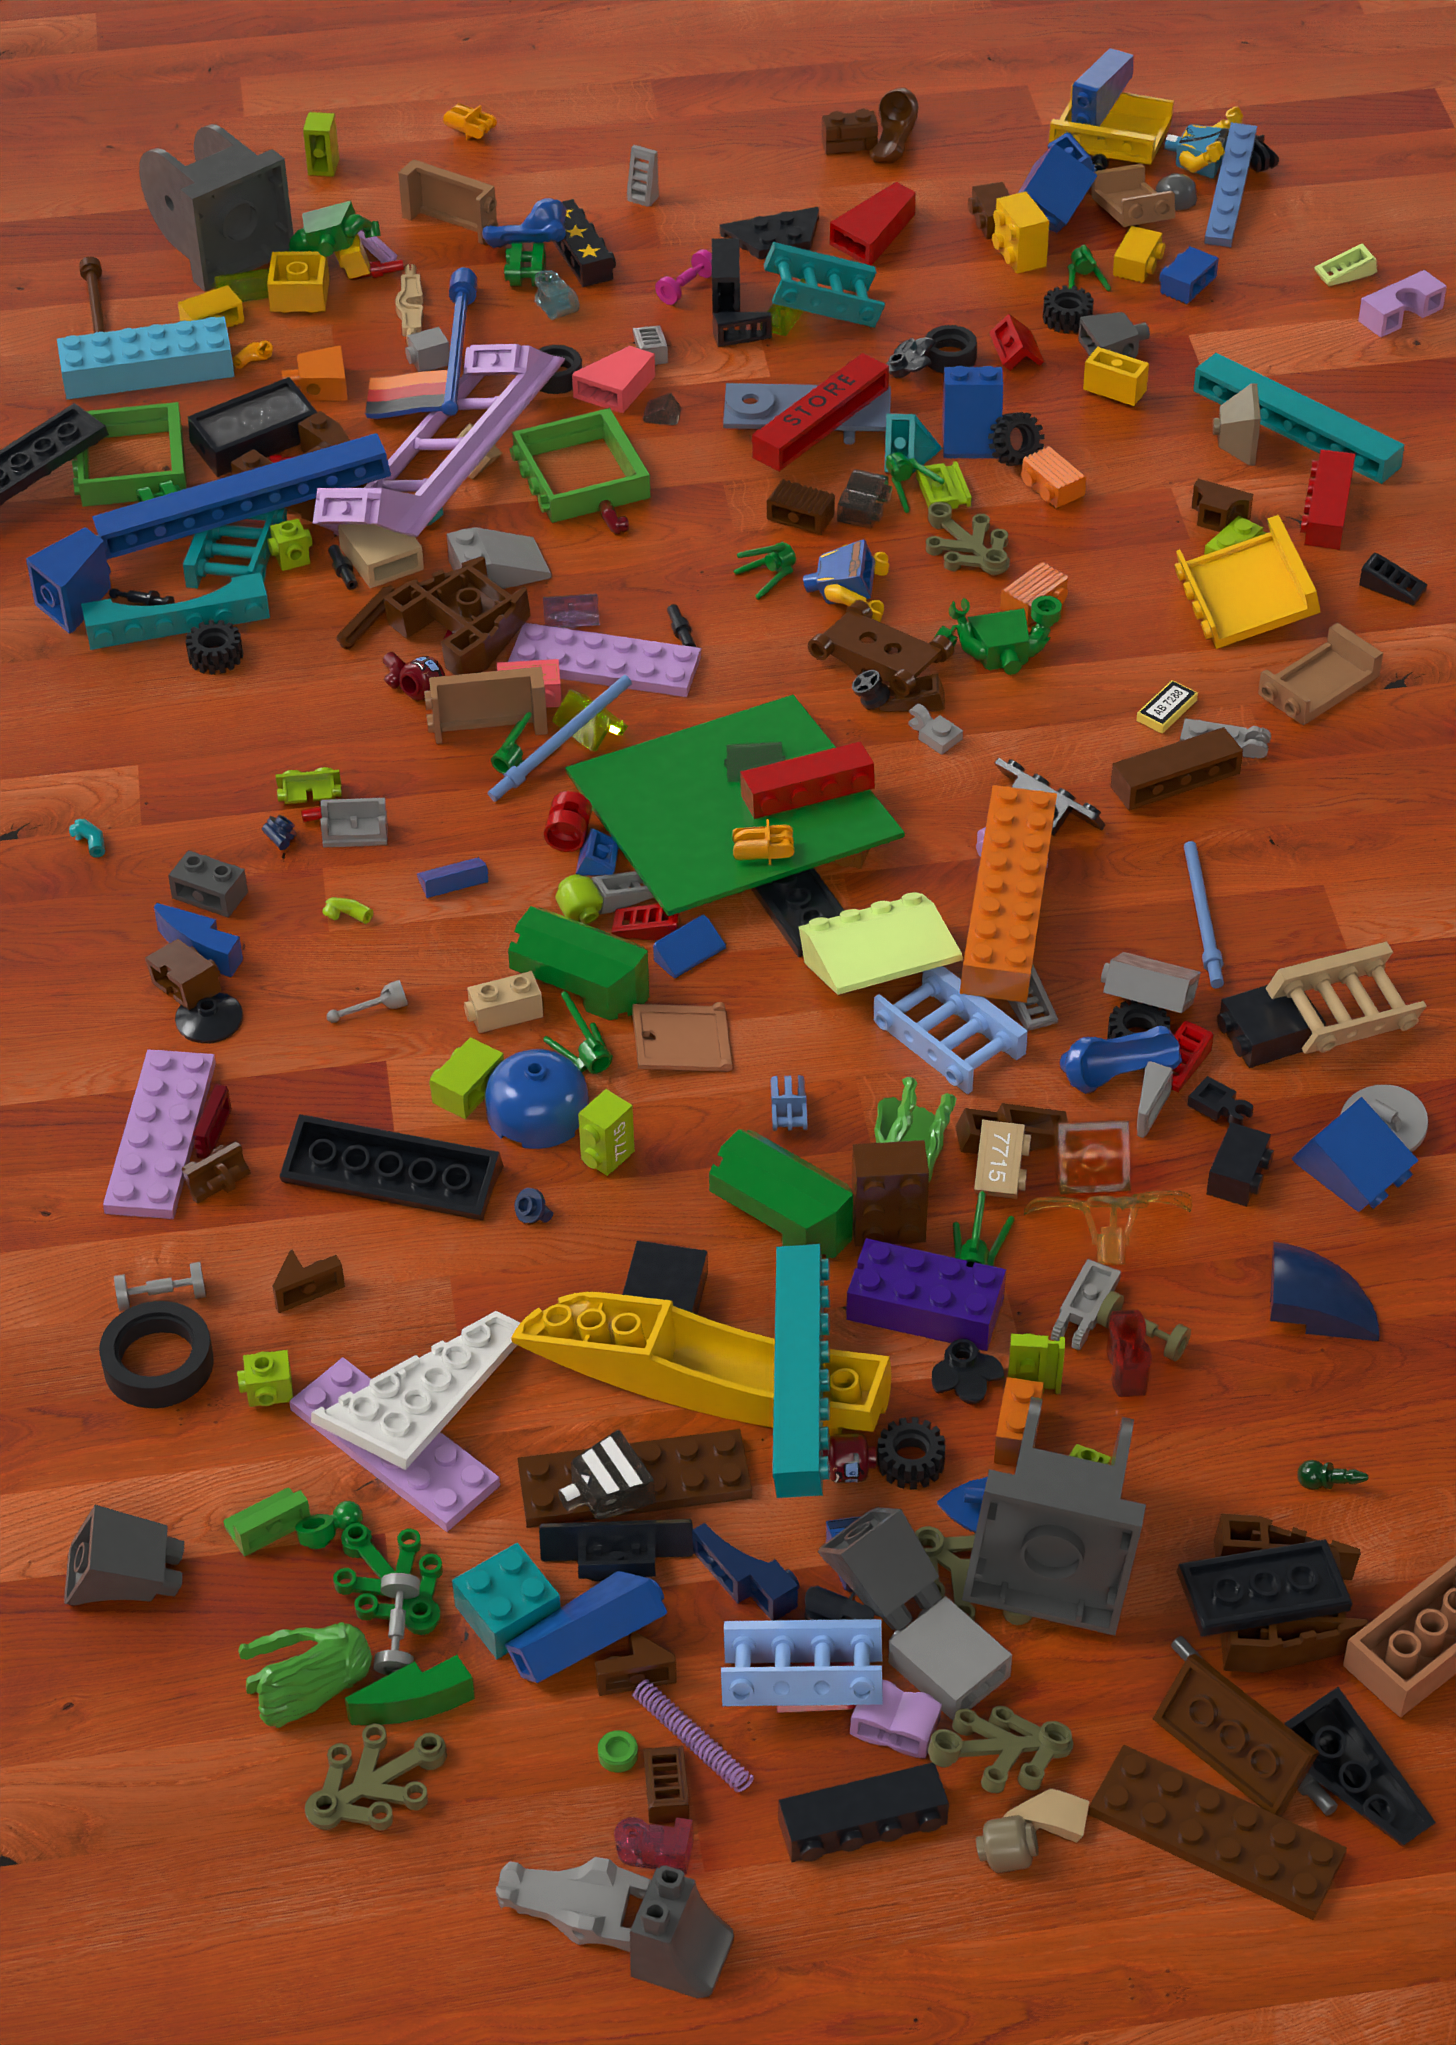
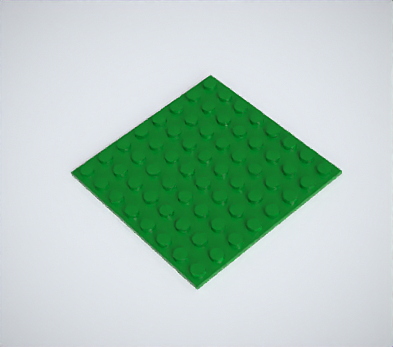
(677, 811)

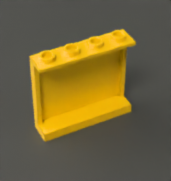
(1129, 131)
(1249, 586)

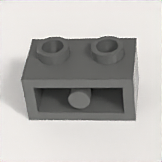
(208, 883)

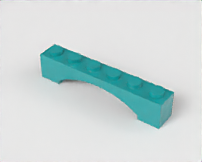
(120, 624)

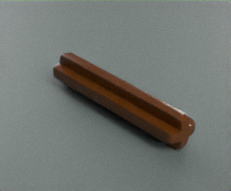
(364, 619)

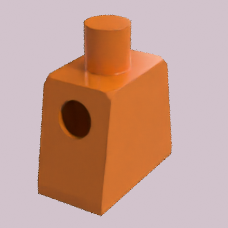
(320, 375)

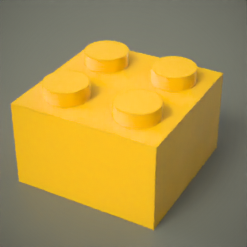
(1021, 232)
(298, 282)

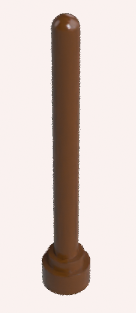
(91, 271)

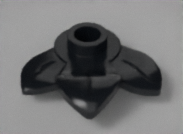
(910, 356)
(966, 1375)

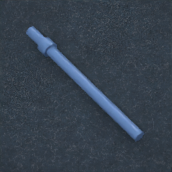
(516, 775)
(1211, 956)

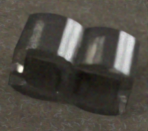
(864, 499)

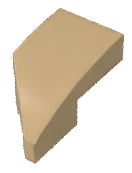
(1056, 1813)

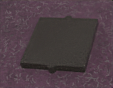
(750, 756)

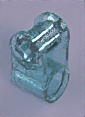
(555, 295)

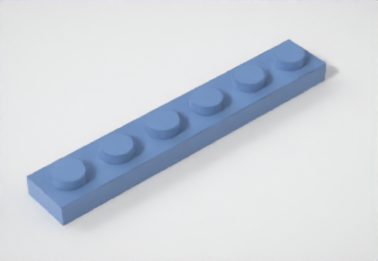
(1230, 185)

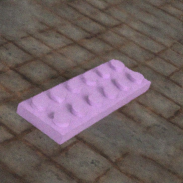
(606, 658)
(159, 1134)
(439, 1483)

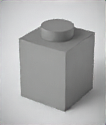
(428, 349)

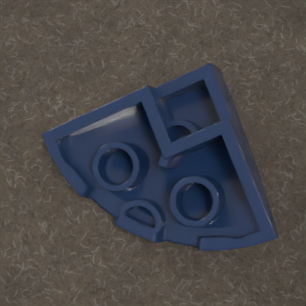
(1319, 1295)

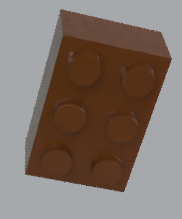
(890, 1192)

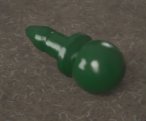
(1314, 1475)

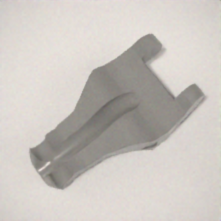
(580, 1901)

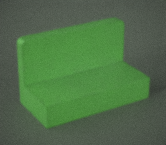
(267, 1520)

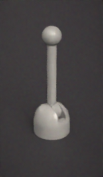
(391, 996)

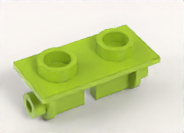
(323, 782)

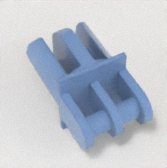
(788, 1109)

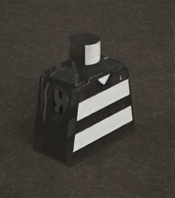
(609, 1479)

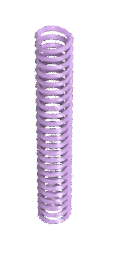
(733, 1779)

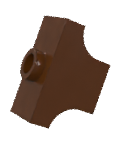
(1219, 504)

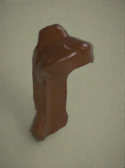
(897, 116)

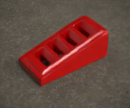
(654, 922)
(1197, 1041)

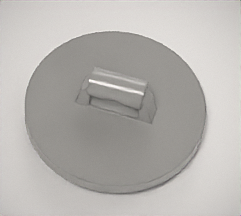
(1398, 1109)

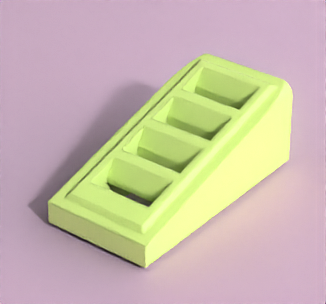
(1354, 264)

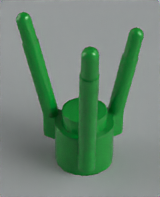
(1084, 263)
(901, 469)
(779, 559)
(510, 753)
(592, 1051)
(975, 1249)

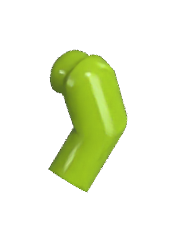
(348, 906)

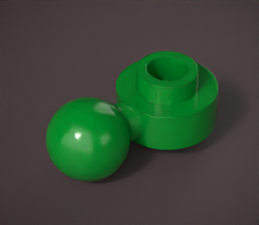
(319, 1529)

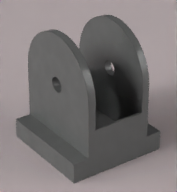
(222, 208)
(1057, 1536)

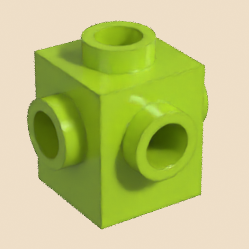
(290, 544)
(266, 1378)

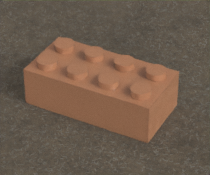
(1410, 1644)

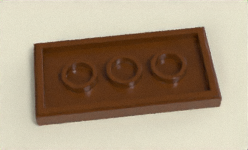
(1235, 1735)

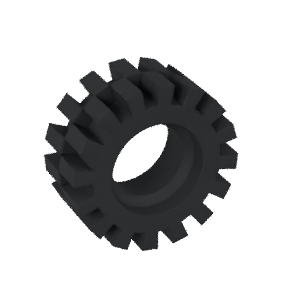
(1065, 307)
(1002, 433)
(218, 658)
(1135, 1016)
(910, 1470)

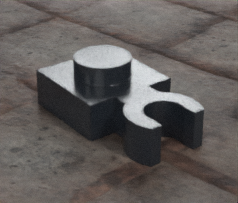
(1217, 1100)

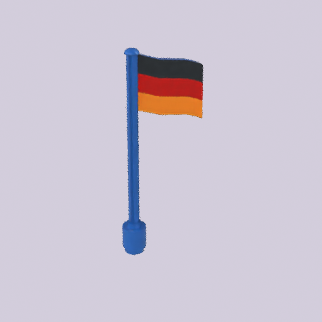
(428, 389)

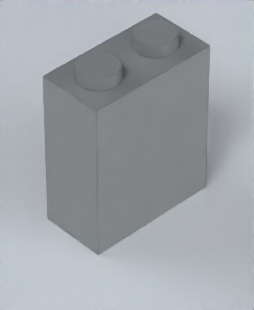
(1150, 982)
(949, 1657)

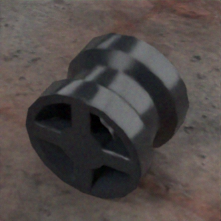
(871, 689)

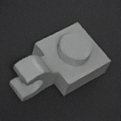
(936, 732)

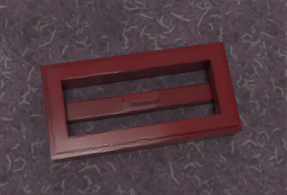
(212, 1121)

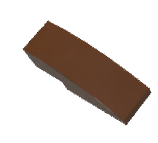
(1038, 1123)

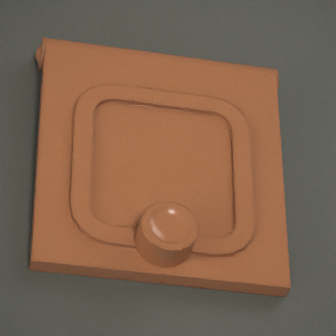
(684, 1037)

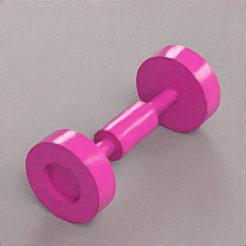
(669, 289)

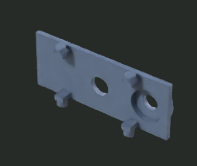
(777, 398)

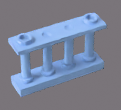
(977, 1011)
(802, 1642)

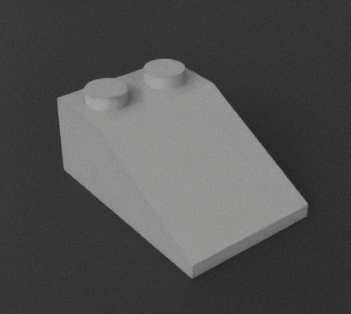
(508, 556)

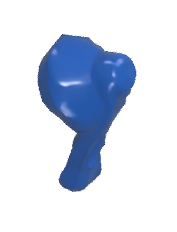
(542, 225)
(1096, 1060)

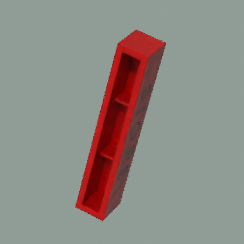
(820, 412)

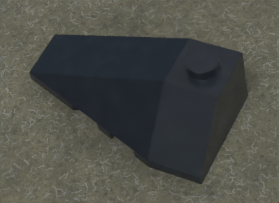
(1358, 1768)

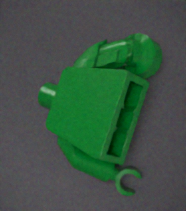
(331, 229)
(1003, 637)

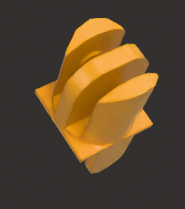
(469, 120)
(763, 842)

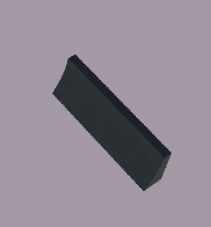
(391, 1167)

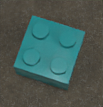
(504, 1597)

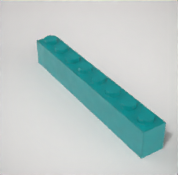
(1302, 417)
(800, 1372)

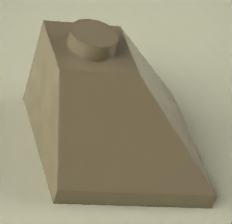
(1240, 425)

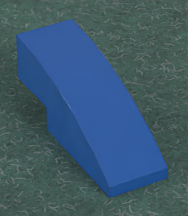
(201, 934)

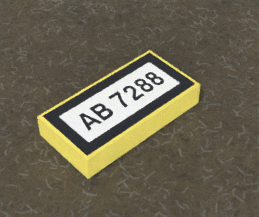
(1167, 706)

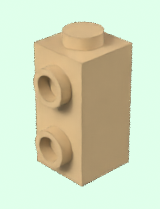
(504, 1002)

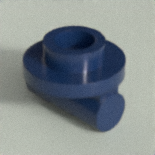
(279, 831)
(531, 1206)

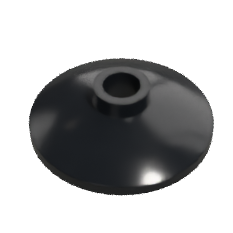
(210, 1020)

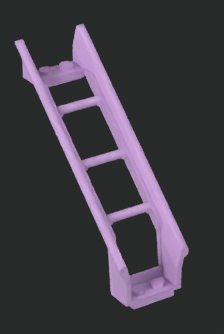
(384, 500)

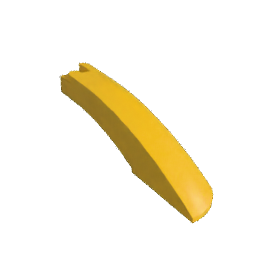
(692, 1360)

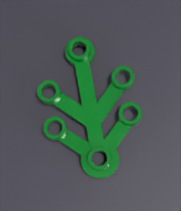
(364, 1548)

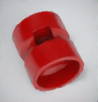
(568, 821)

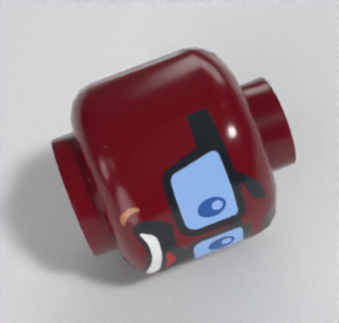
(416, 675)
(850, 1458)

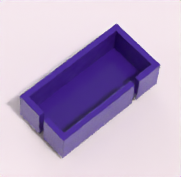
(925, 1294)

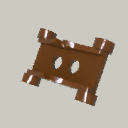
(898, 669)

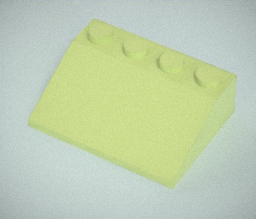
(878, 943)

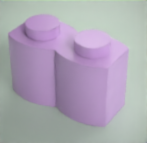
(902, 1722)

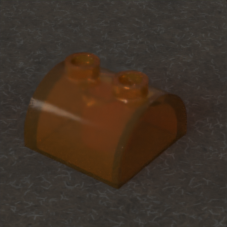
(1092, 1156)

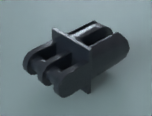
(1262, 156)
(828, 1605)

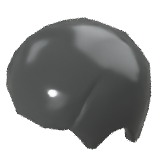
(1183, 188)

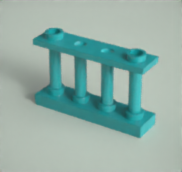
(828, 271)
(205, 547)

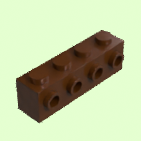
(1176, 768)

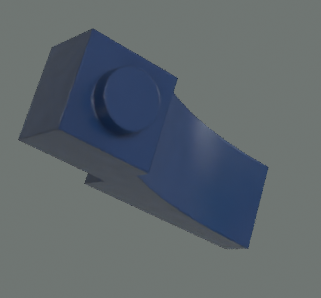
(745, 1576)

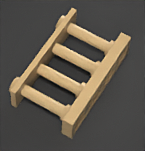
(1346, 969)

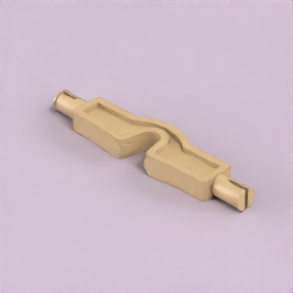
(410, 302)

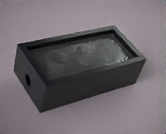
(256, 421)

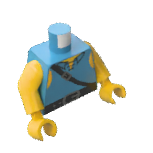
(1203, 147)

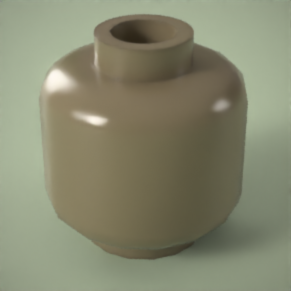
(1007, 1844)

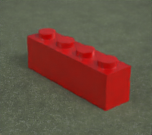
(1329, 499)
(807, 780)

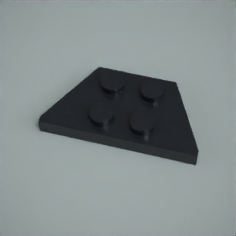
(786, 228)

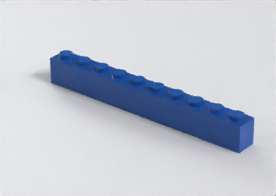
(241, 496)

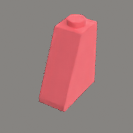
(615, 379)

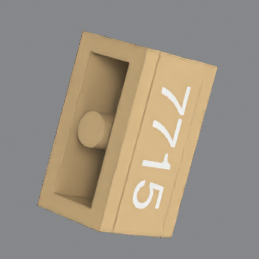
(1000, 1159)

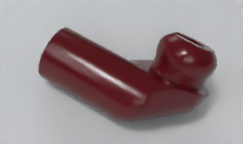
(615, 523)
(394, 664)

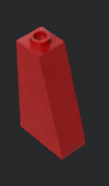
(874, 223)

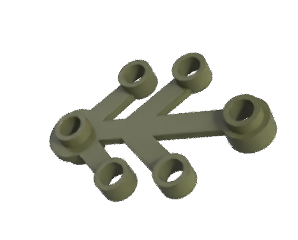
(990, 560)
(942, 1554)
(1049, 1741)
(371, 1782)

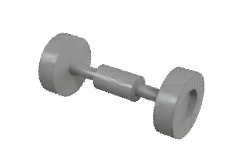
(159, 1286)
(400, 1587)

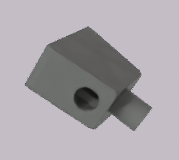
(1112, 333)

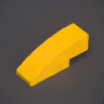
(354, 259)

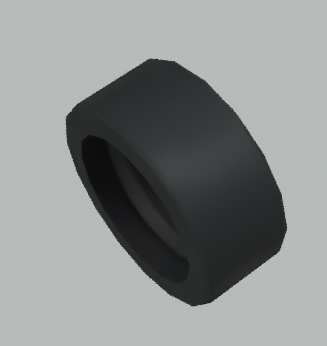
(952, 337)
(562, 381)

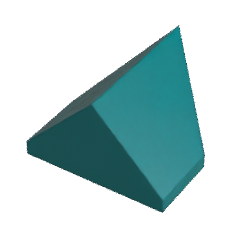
(909, 436)

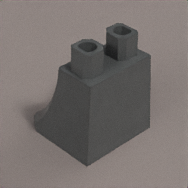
(121, 1559)
(884, 1565)
(678, 1937)

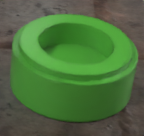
(617, 1751)

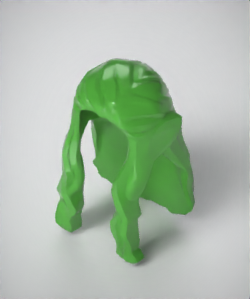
(908, 1122)
(309, 1680)

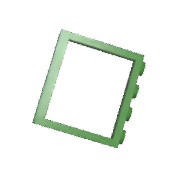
(128, 422)
(571, 432)

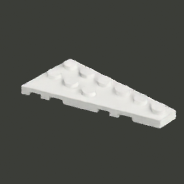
(421, 1395)

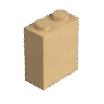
(380, 553)

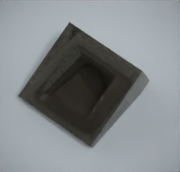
(662, 410)

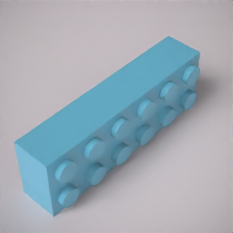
(145, 357)

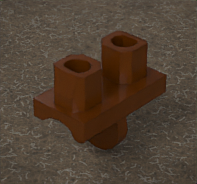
(216, 1172)

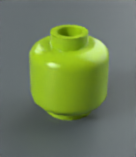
(579, 898)

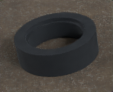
(150, 1319)

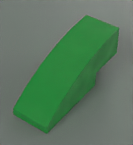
(412, 1694)

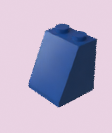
(1058, 185)
(969, 409)
(69, 575)
(1357, 1157)

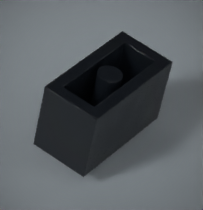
(1239, 1164)

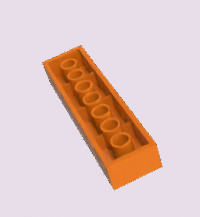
(1008, 894)

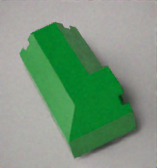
(582, 960)
(784, 1192)

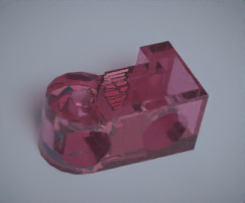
(654, 1845)

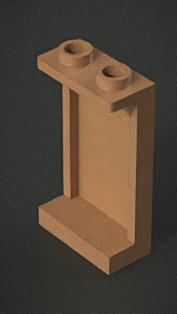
(447, 197)
(1129, 198)
(1322, 676)
(486, 700)

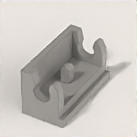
(354, 822)

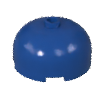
(536, 1098)

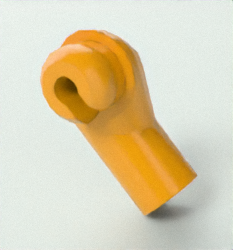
(253, 352)

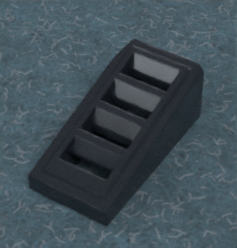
(733, 319)
(1382, 575)

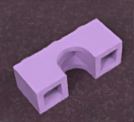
(1384, 309)

